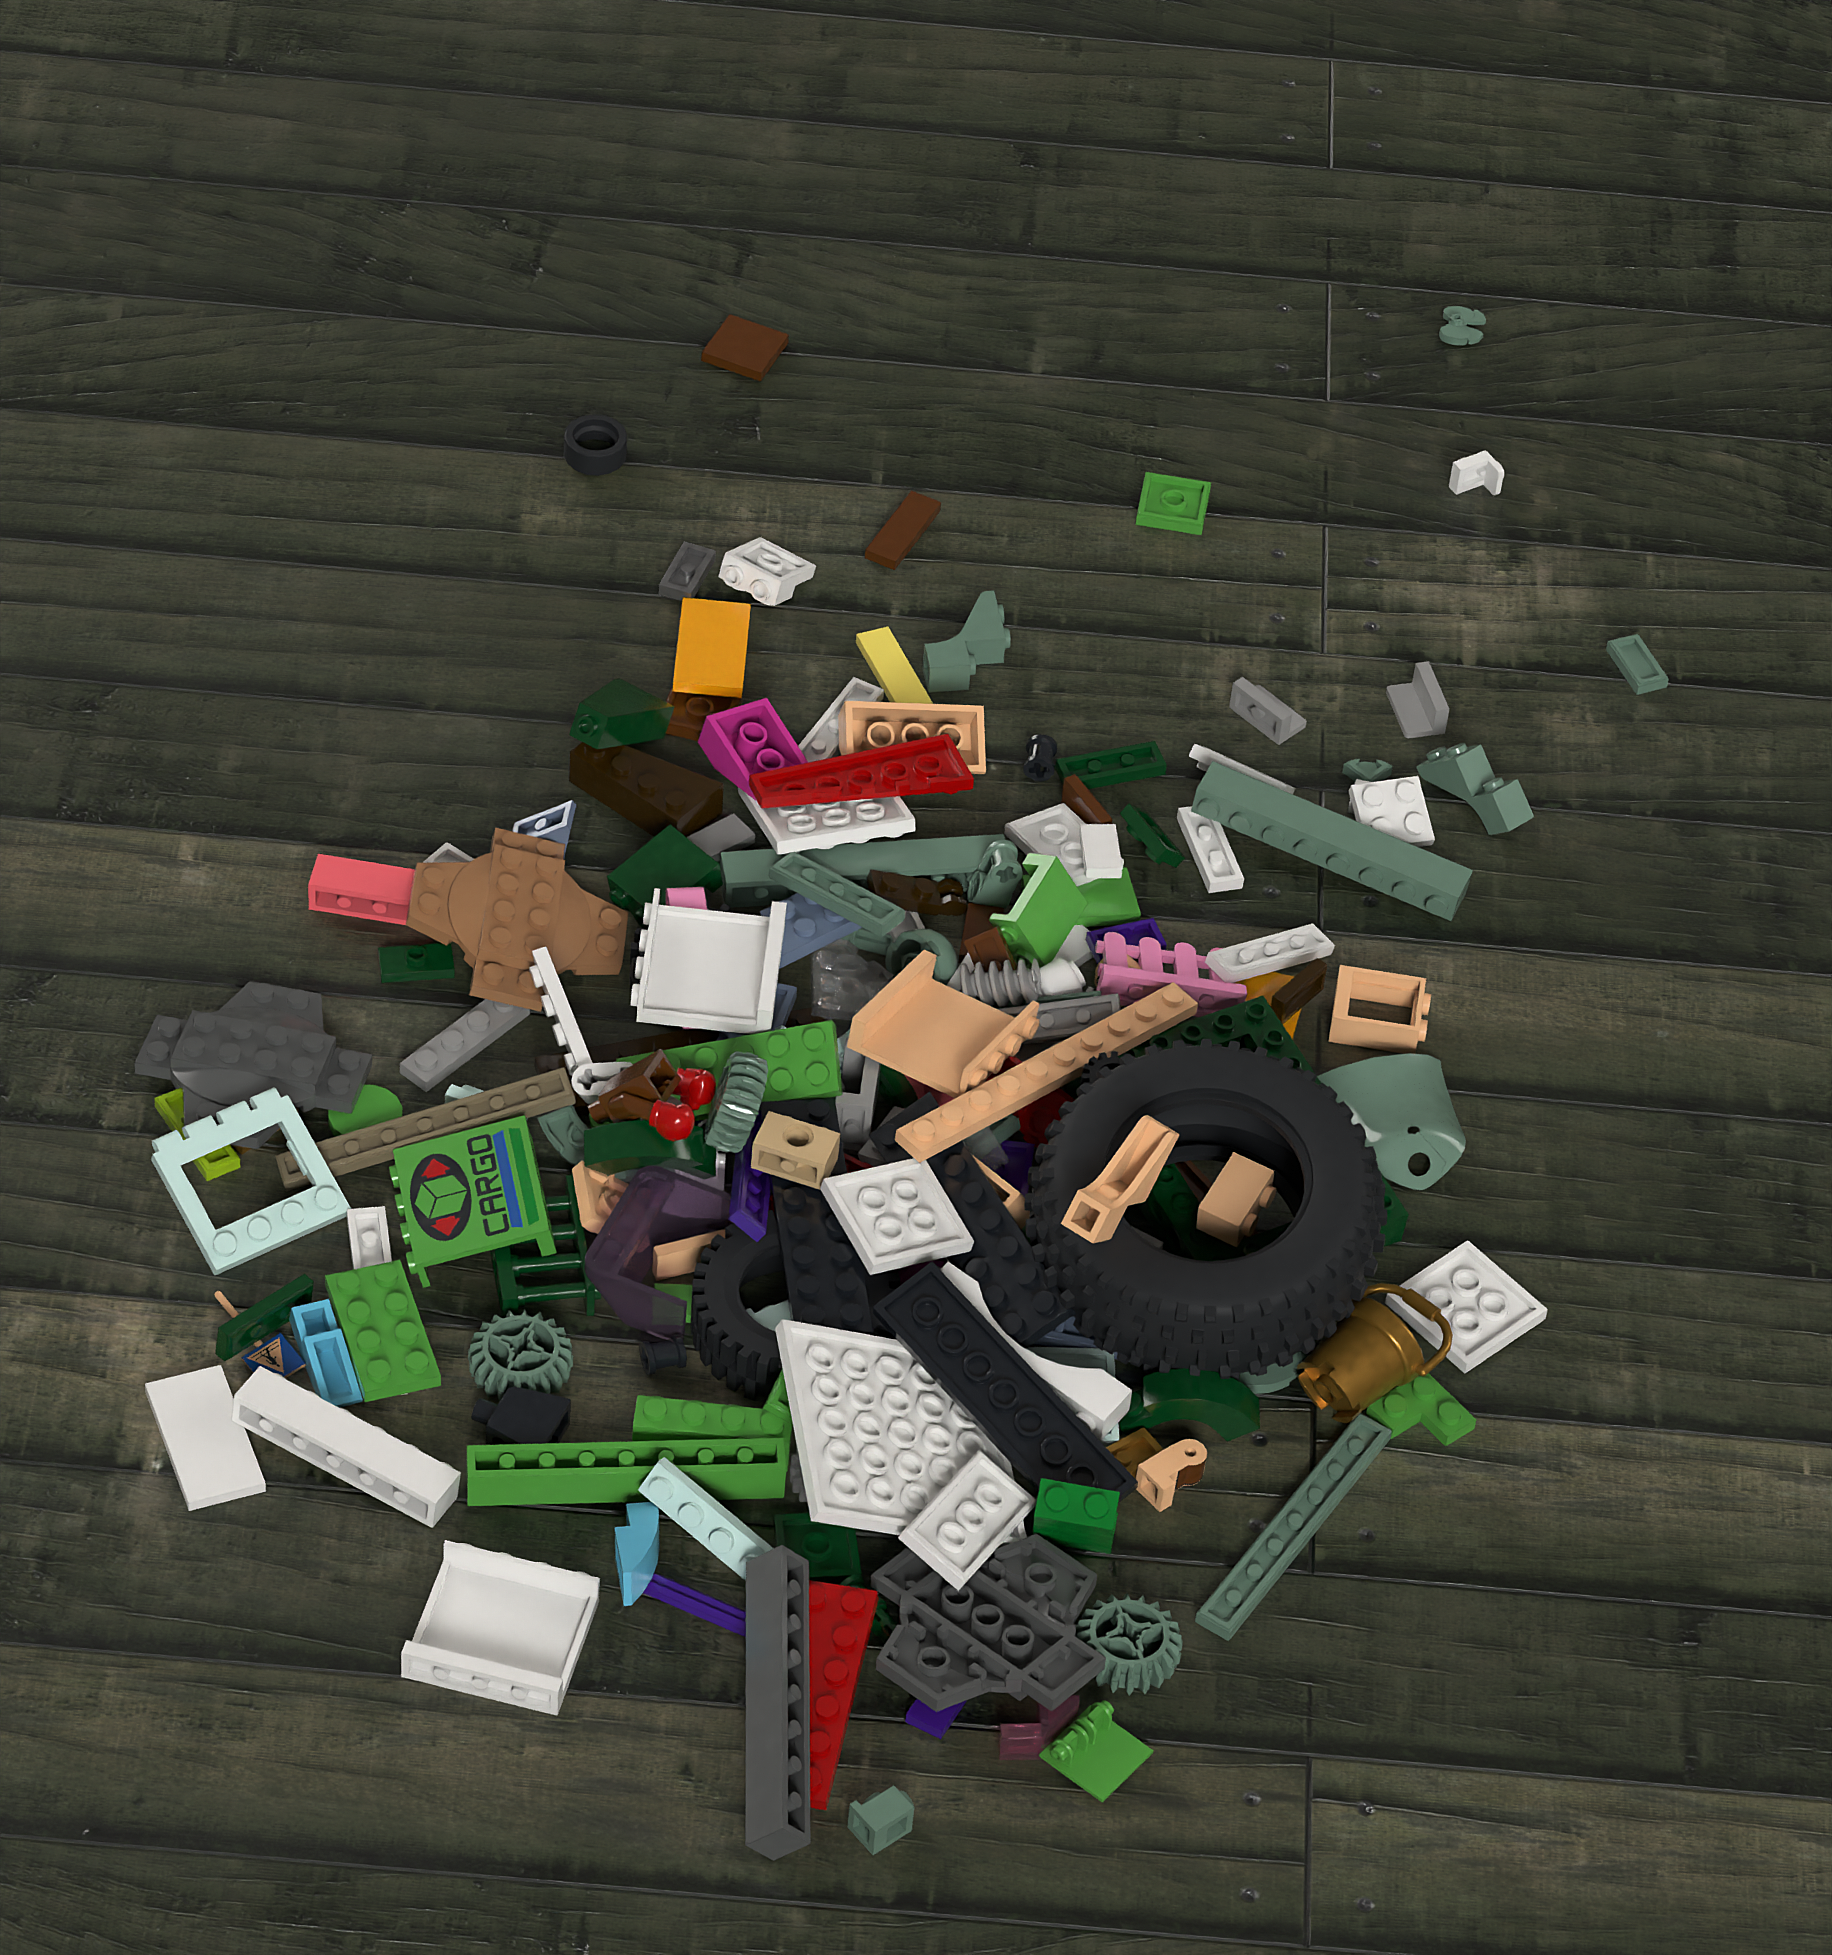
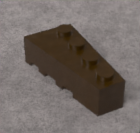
(646, 788)

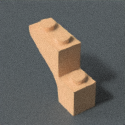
(1122, 1183)

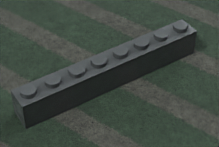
(777, 1703)

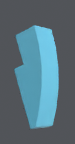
(325, 1353)
(637, 1549)

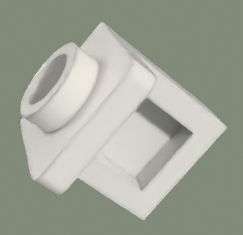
(1476, 471)

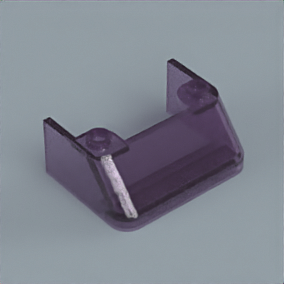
(652, 1211)

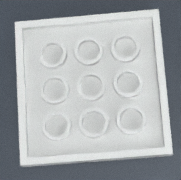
(830, 823)

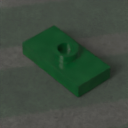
(416, 962)

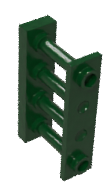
(508, 1266)

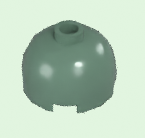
(912, 943)

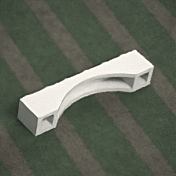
(1089, 1392)

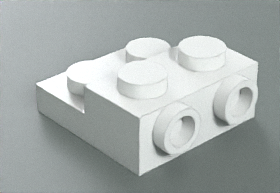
(765, 571)

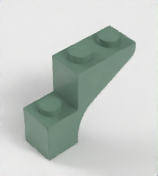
(981, 641)
(1469, 776)

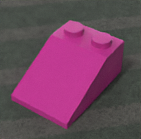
(748, 742)

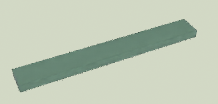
(1293, 1527)

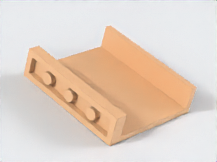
(938, 1031)

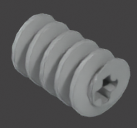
(1002, 985)

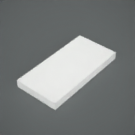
(202, 1441)
(968, 1520)

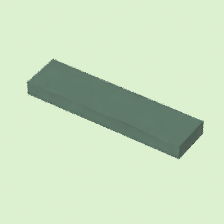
(837, 894)

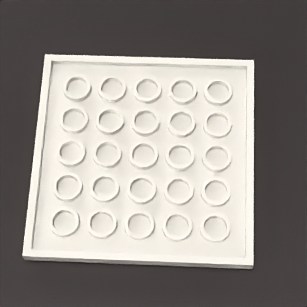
(873, 1429)

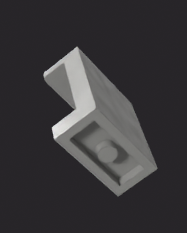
(857, 1110)

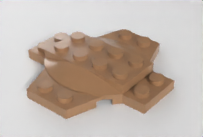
(509, 907)

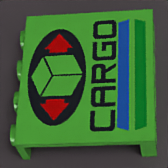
(470, 1194)

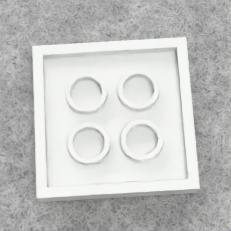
(896, 1215)
(1478, 1302)

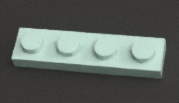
(702, 1516)

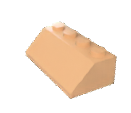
(882, 724)

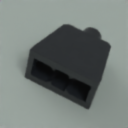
(523, 1417)

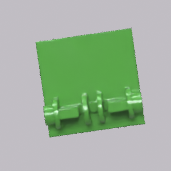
(1096, 1752)

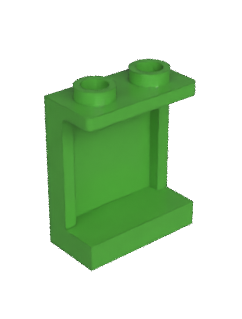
(1042, 912)

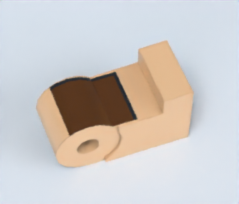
(1171, 1470)

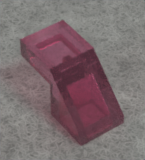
(1030, 1739)

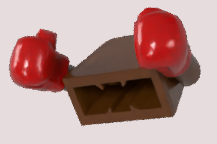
(644, 1093)

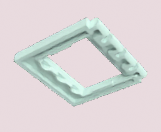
(272, 1225)

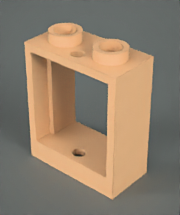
(1379, 988)

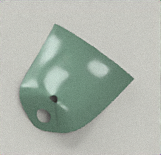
(1389, 1098)

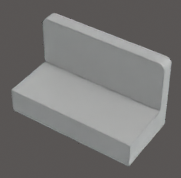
(1419, 704)
(1265, 711)

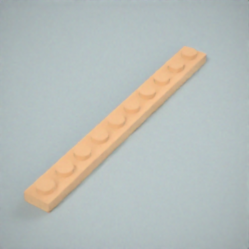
(1044, 1072)

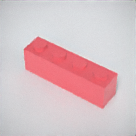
(360, 889)

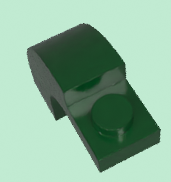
(637, 1145)
(1205, 1398)

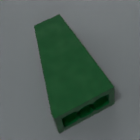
(620, 716)

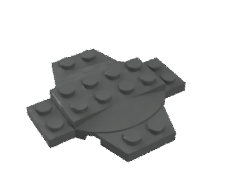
(250, 1045)
(996, 1634)

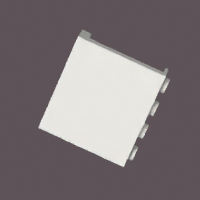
(708, 968)
(502, 1628)

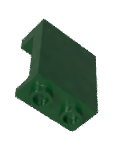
(662, 863)

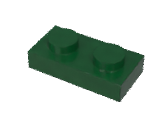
(1145, 829)

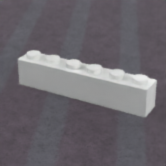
(346, 1446)

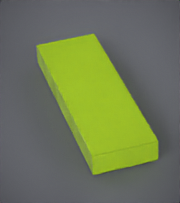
(210, 1165)

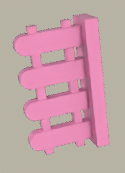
(1135, 984)

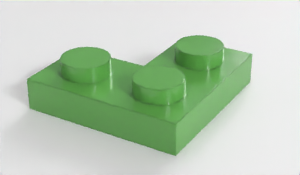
(1422, 1402)

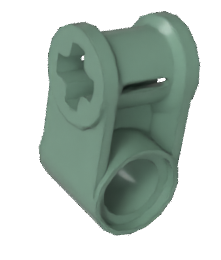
(996, 876)

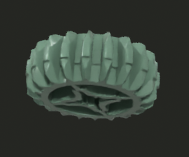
(736, 1102)
(520, 1354)
(1135, 1633)

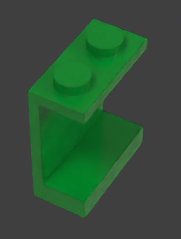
(1076, 1515)

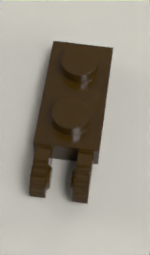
(918, 894)

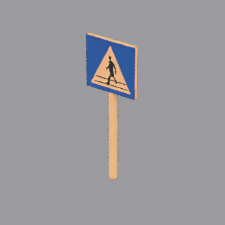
(273, 1355)

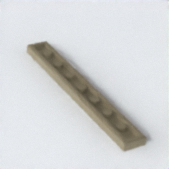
(376, 1142)

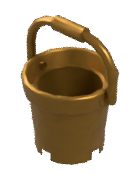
(1370, 1354)

